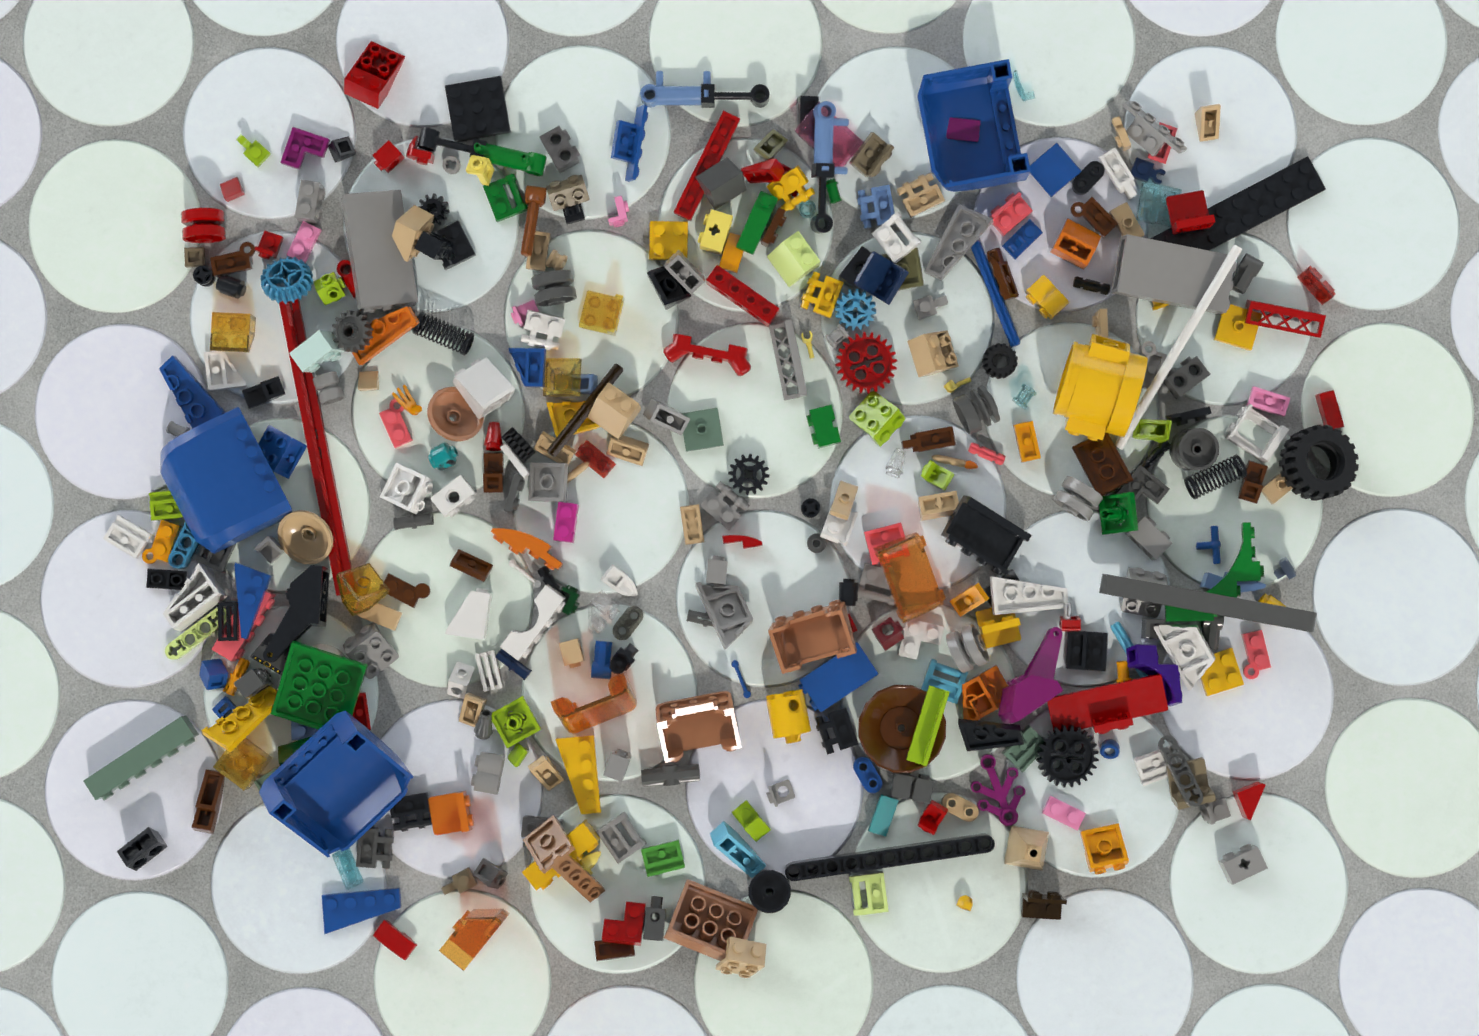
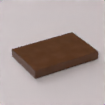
(1102, 464)

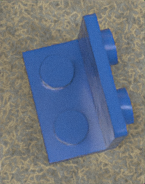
(281, 451)

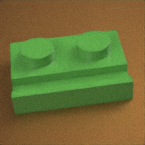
(663, 858)

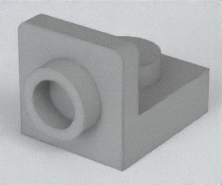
(1215, 811)

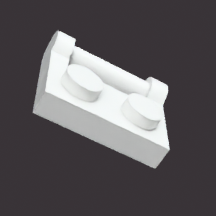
(891, 242)

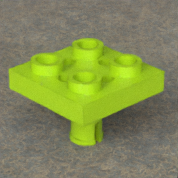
(510, 735)

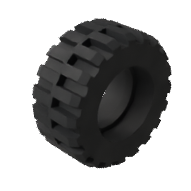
(1341, 459)

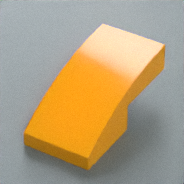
(731, 255)

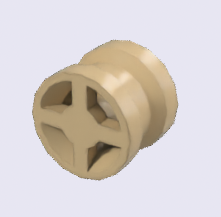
(556, 260)

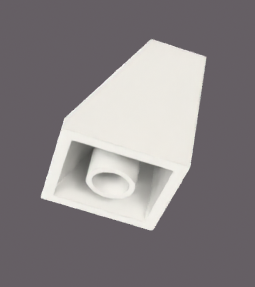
(483, 387)

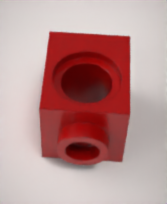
(387, 157)

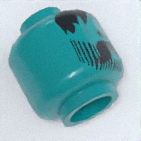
(443, 456)

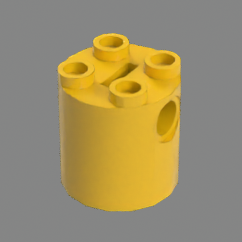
(788, 715)

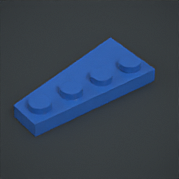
(189, 393)
(354, 907)

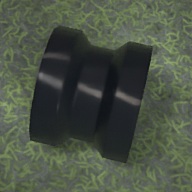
(201, 273)
(810, 508)

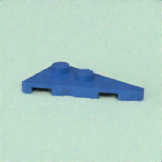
(251, 589)

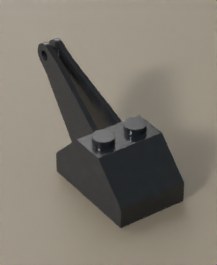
(307, 608)

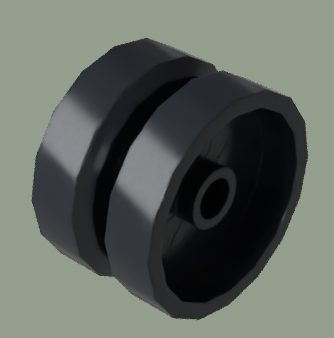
(780, 896)

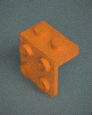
(451, 813)

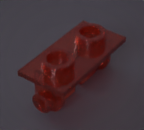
(1311, 280)
(597, 460)

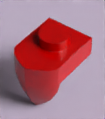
(422, 157)

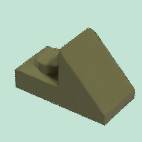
(770, 145)

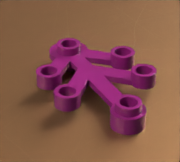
(999, 793)

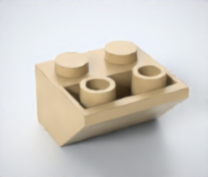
(409, 229)
(932, 353)

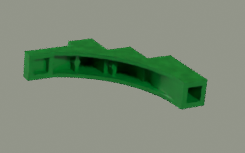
(1241, 571)

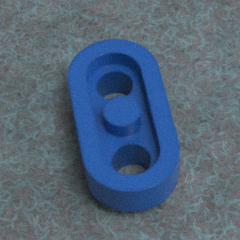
(867, 775)

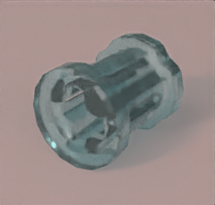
(1024, 396)

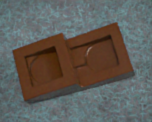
(493, 472)
(1252, 484)

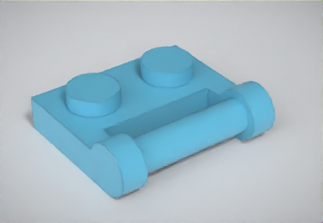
(954, 689)

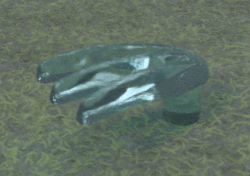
(1024, 96)

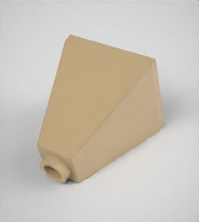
(1020, 844)

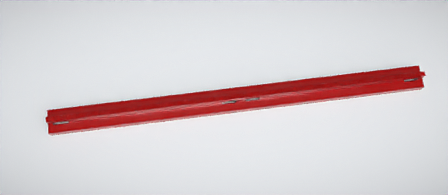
(312, 421)

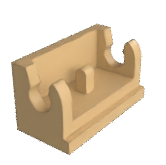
(938, 505)

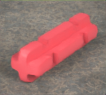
(986, 453)

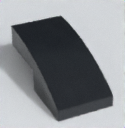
(263, 393)

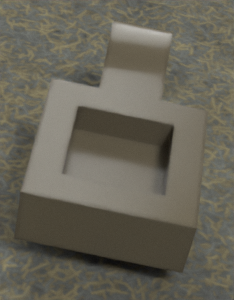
(462, 881)

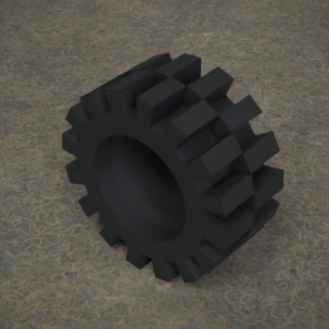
(988, 361)
(518, 444)

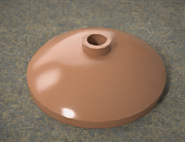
(450, 403)

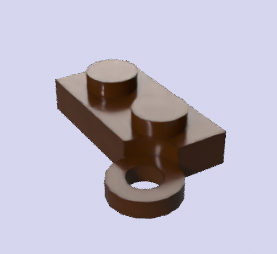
(1095, 216)
(233, 262)

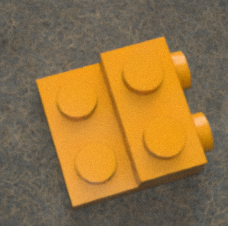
(1104, 848)

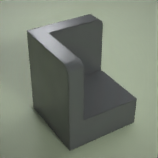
(1147, 628)

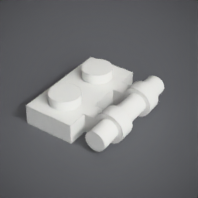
(543, 324)

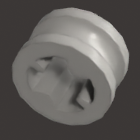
(453, 159)

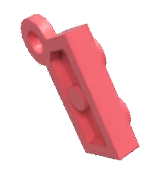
(396, 425)
(1256, 653)

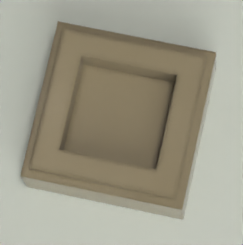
(194, 257)

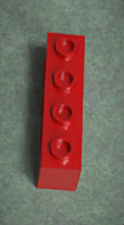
(742, 295)

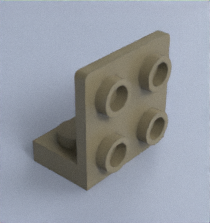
(1199, 771)

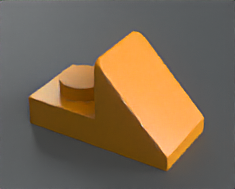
(969, 599)

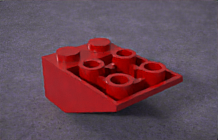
(373, 74)

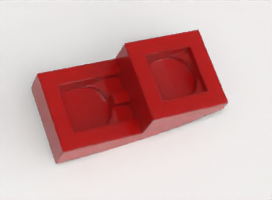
(748, 542)
(394, 940)

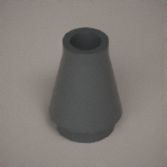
(483, 727)

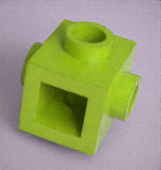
(330, 288)

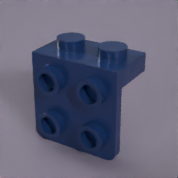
(881, 277)

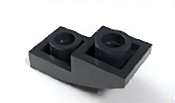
(166, 579)

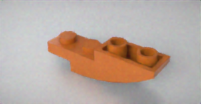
(522, 541)

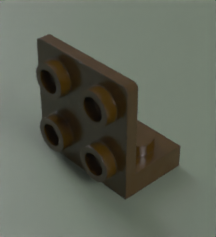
(1042, 905)

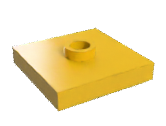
(1234, 331)

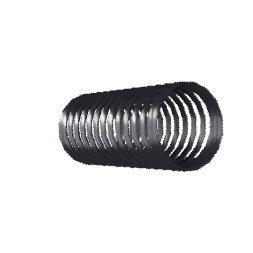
(465, 344)
(1241, 473)

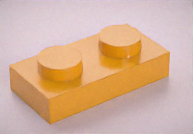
(1027, 441)

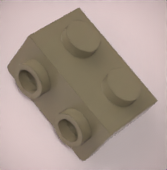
(871, 155)
(567, 192)

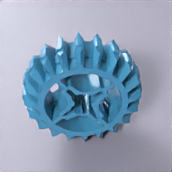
(275, 284)

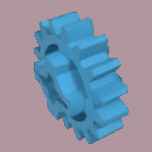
(864, 310)

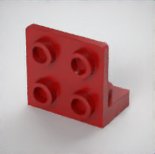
(1189, 212)

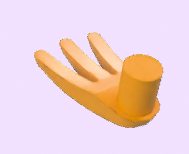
(409, 405)

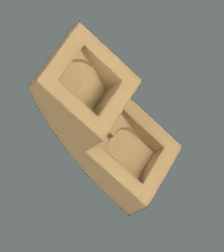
(382, 616)

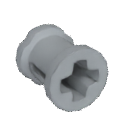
(836, 336)

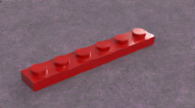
(711, 155)

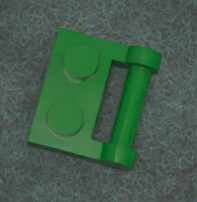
(499, 201)

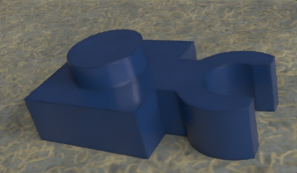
(1143, 170)

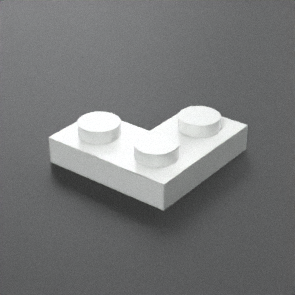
(914, 633)

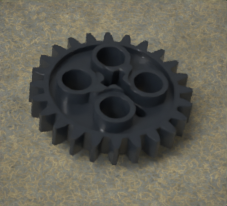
(1064, 772)

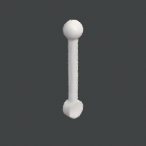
(512, 563)

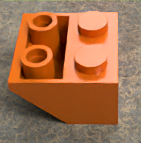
(1076, 244)

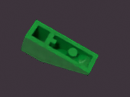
(757, 222)

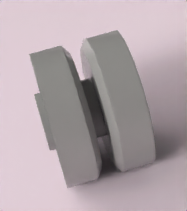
(1077, 498)
(967, 648)

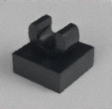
(573, 214)

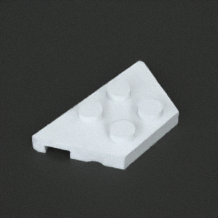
(1186, 649)

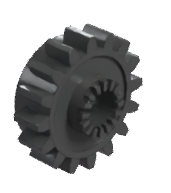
(362, 331)

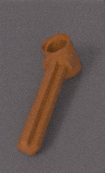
(534, 198)

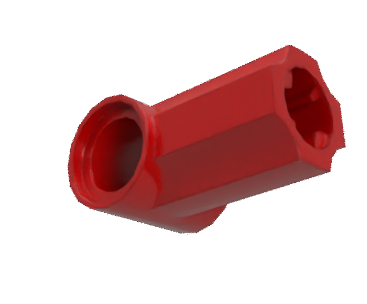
(347, 278)

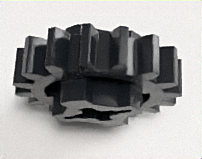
(740, 464)

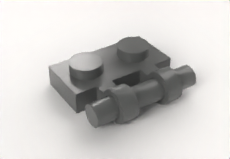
(368, 849)

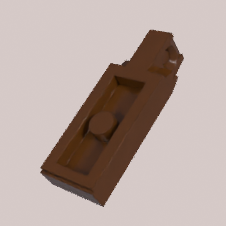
(1003, 274)
(930, 440)

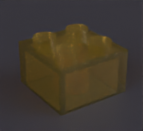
(243, 764)

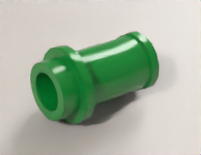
(832, 190)

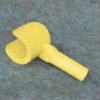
(808, 344)
(951, 386)

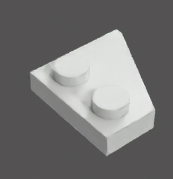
(221, 372)

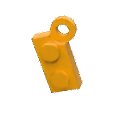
(163, 542)

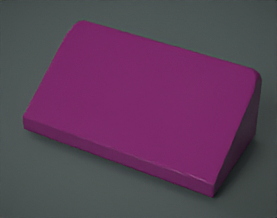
(963, 129)

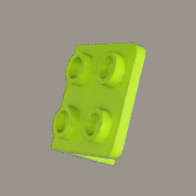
(877, 417)

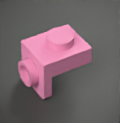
(622, 208)

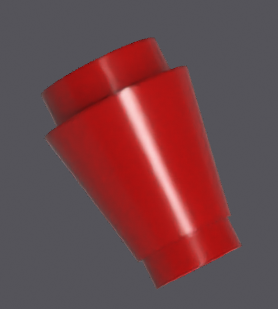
(493, 437)

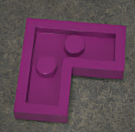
(299, 144)

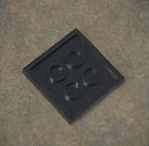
(477, 109)

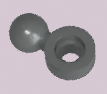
(816, 536)

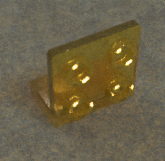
(601, 312)

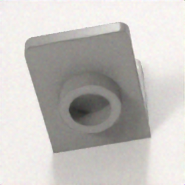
(773, 796)

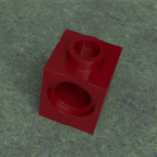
(888, 641)

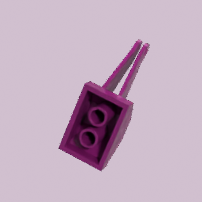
(1036, 684)

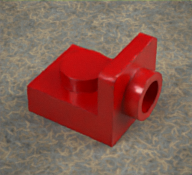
(269, 245)

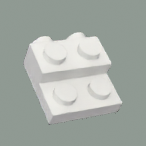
(407, 488)

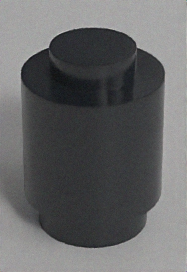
(231, 286)
(848, 592)

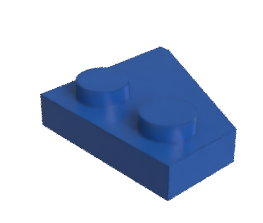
(530, 365)

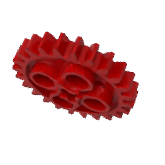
(860, 347)

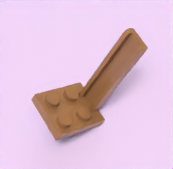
(551, 849)

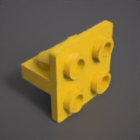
(997, 629)

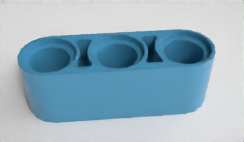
(180, 549)

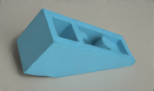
(736, 849)

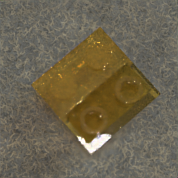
(232, 332)

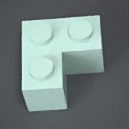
(316, 350)

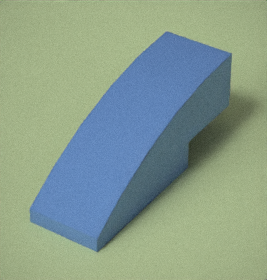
(1210, 580)

